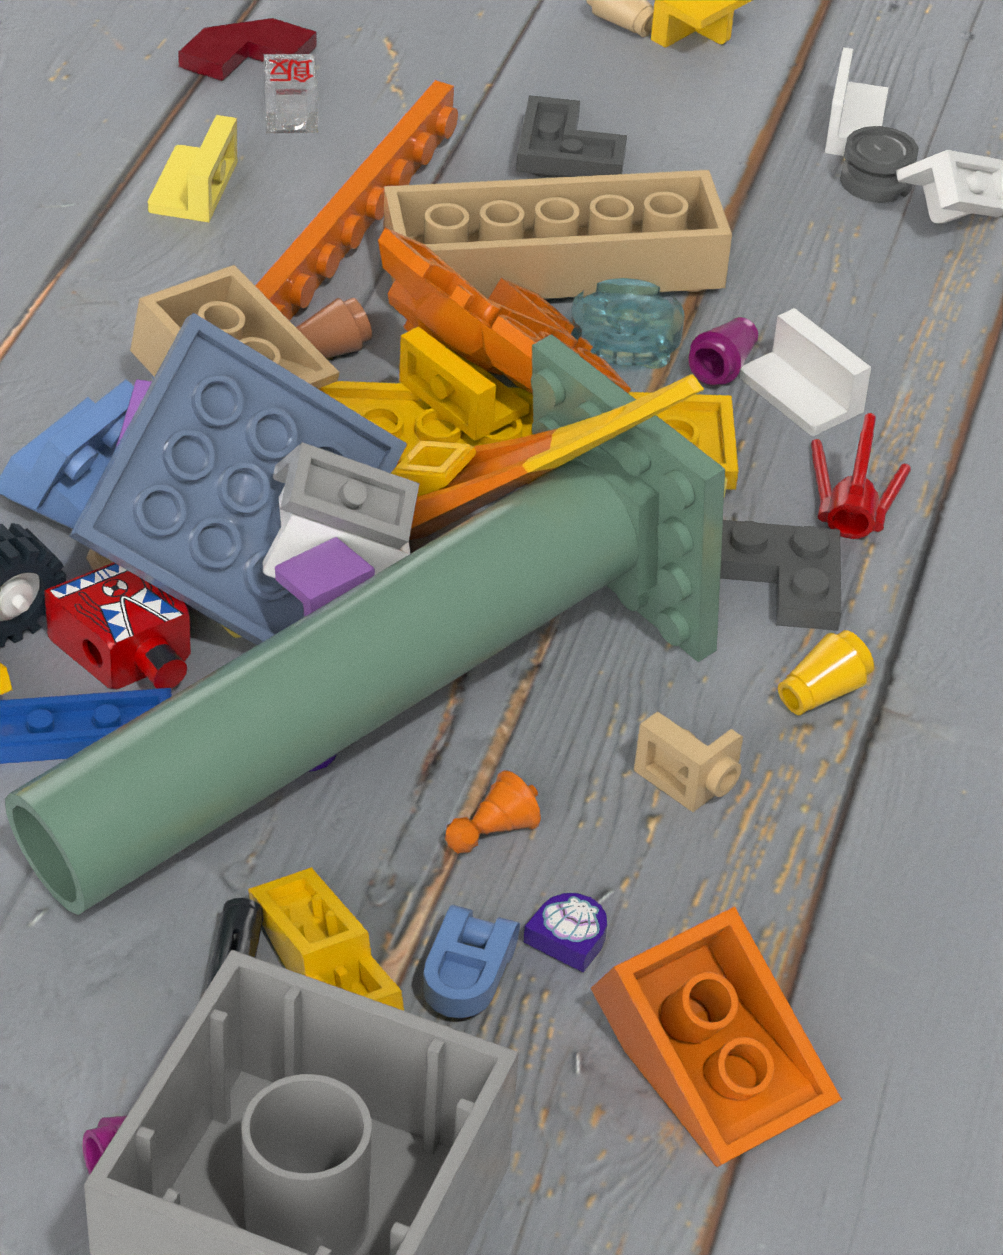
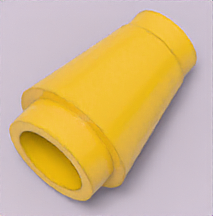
(827, 672)

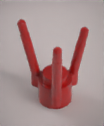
(854, 502)

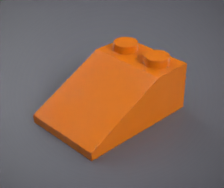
(716, 1037)

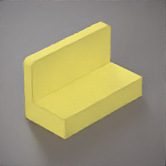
(196, 175)

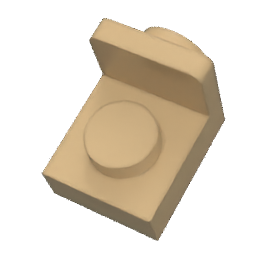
(685, 765)

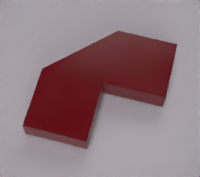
(222, 48)

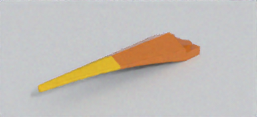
(515, 462)

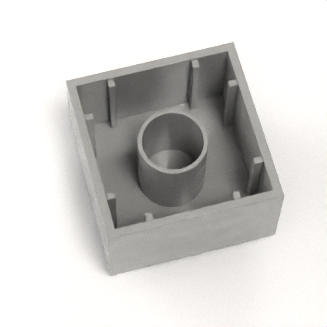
(306, 1129)

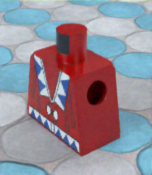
(120, 628)

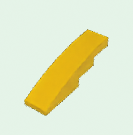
(321, 936)

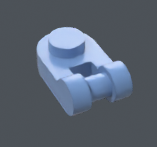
(467, 962)

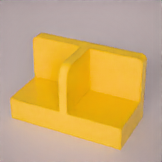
(680, 18)

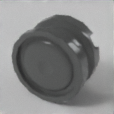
(872, 161)

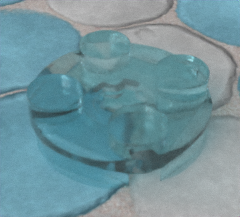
(647, 340)

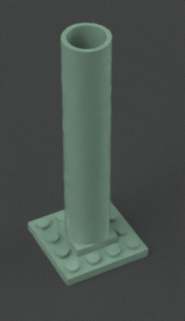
(620, 516)

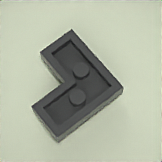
(555, 146)
(796, 558)

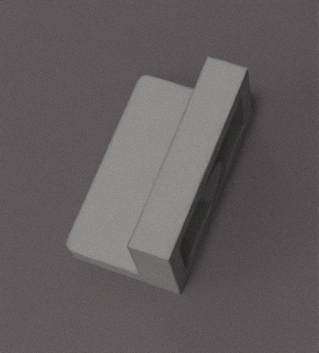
(347, 495)

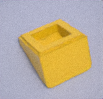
(434, 464)

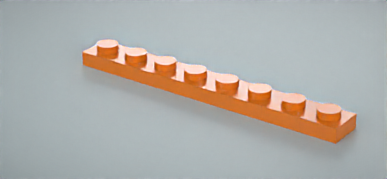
(359, 201)

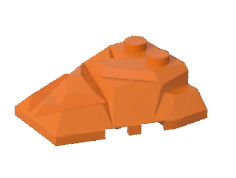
(485, 331)

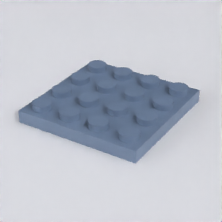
(194, 482)

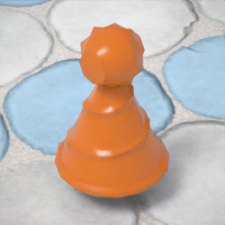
(505, 808)

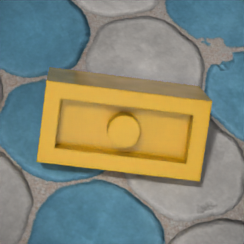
(456, 386)

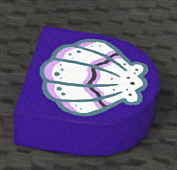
(568, 929)

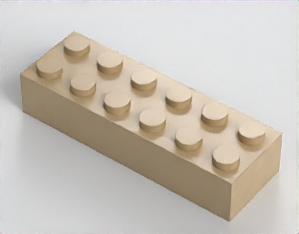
(571, 230)

